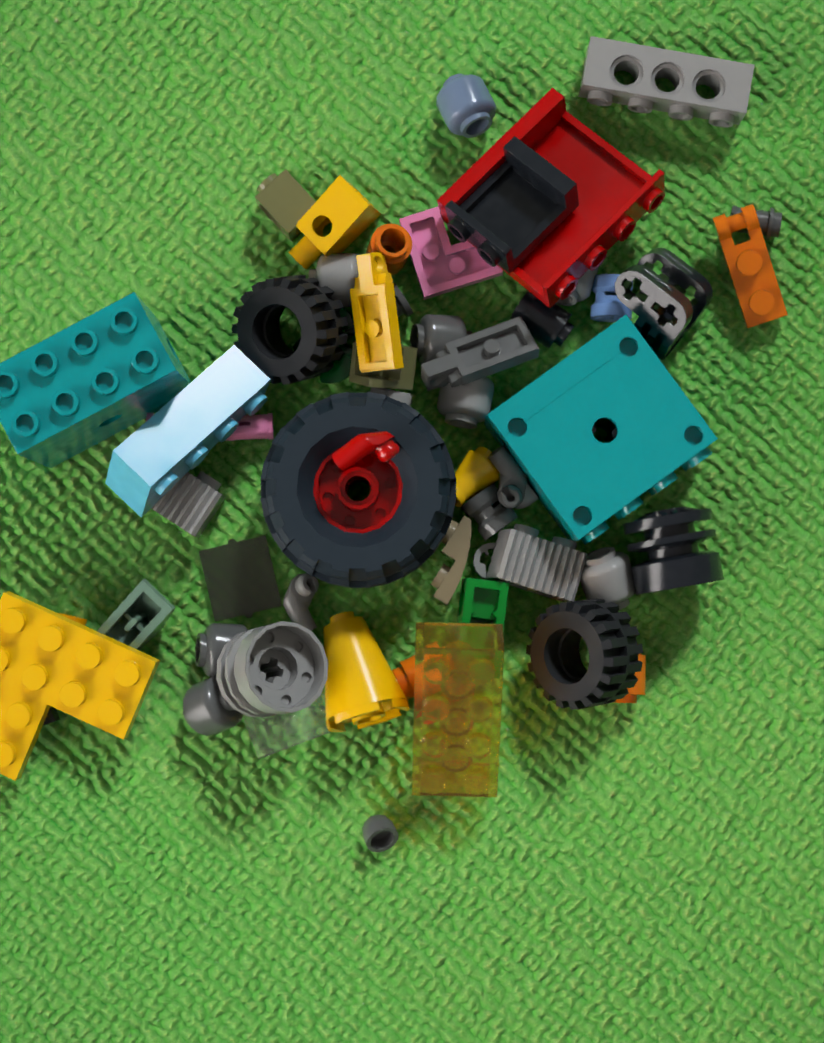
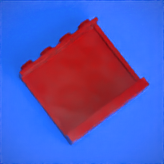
(609, 188)

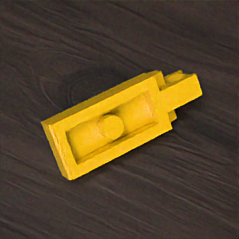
(375, 315)

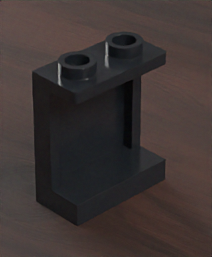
(514, 207)

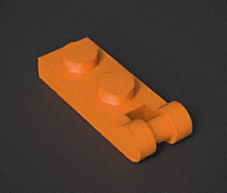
(750, 268)

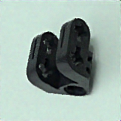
(662, 304)

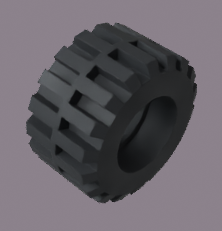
(319, 323)
(610, 647)

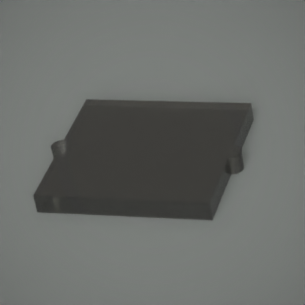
(240, 578)

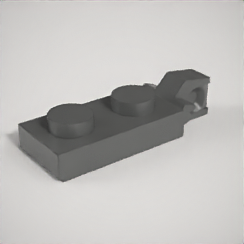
(480, 355)

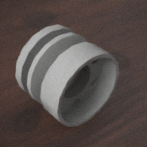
(292, 666)

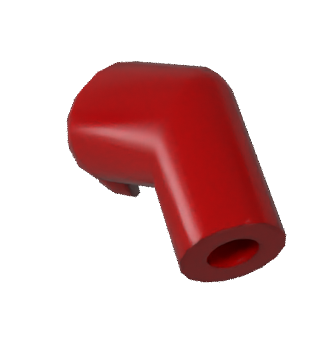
(364, 444)

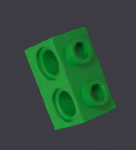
(482, 601)

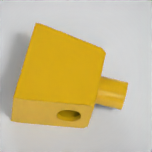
(349, 217)

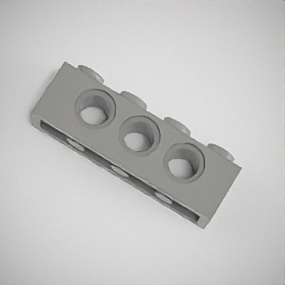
(686, 71)

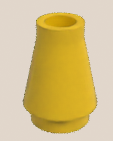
(474, 475)

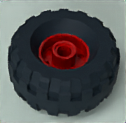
(349, 539)

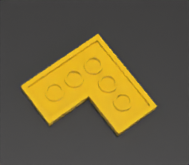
(65, 667)

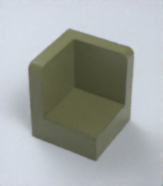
(394, 379)

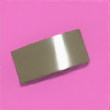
(456, 548)

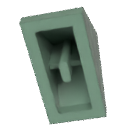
(138, 616)

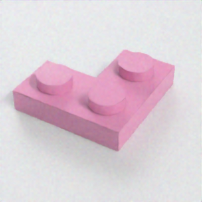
(437, 262)

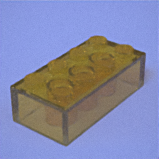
(457, 709)

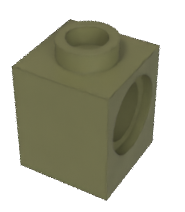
(284, 202)

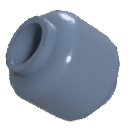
(466, 105)

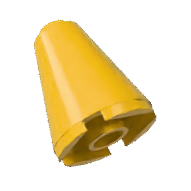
(359, 678)

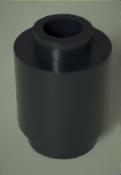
(544, 323)

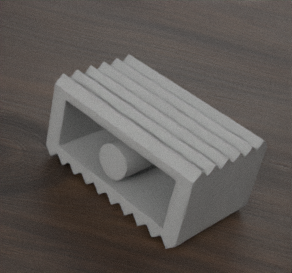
(191, 503)
(537, 564)

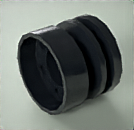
(673, 550)

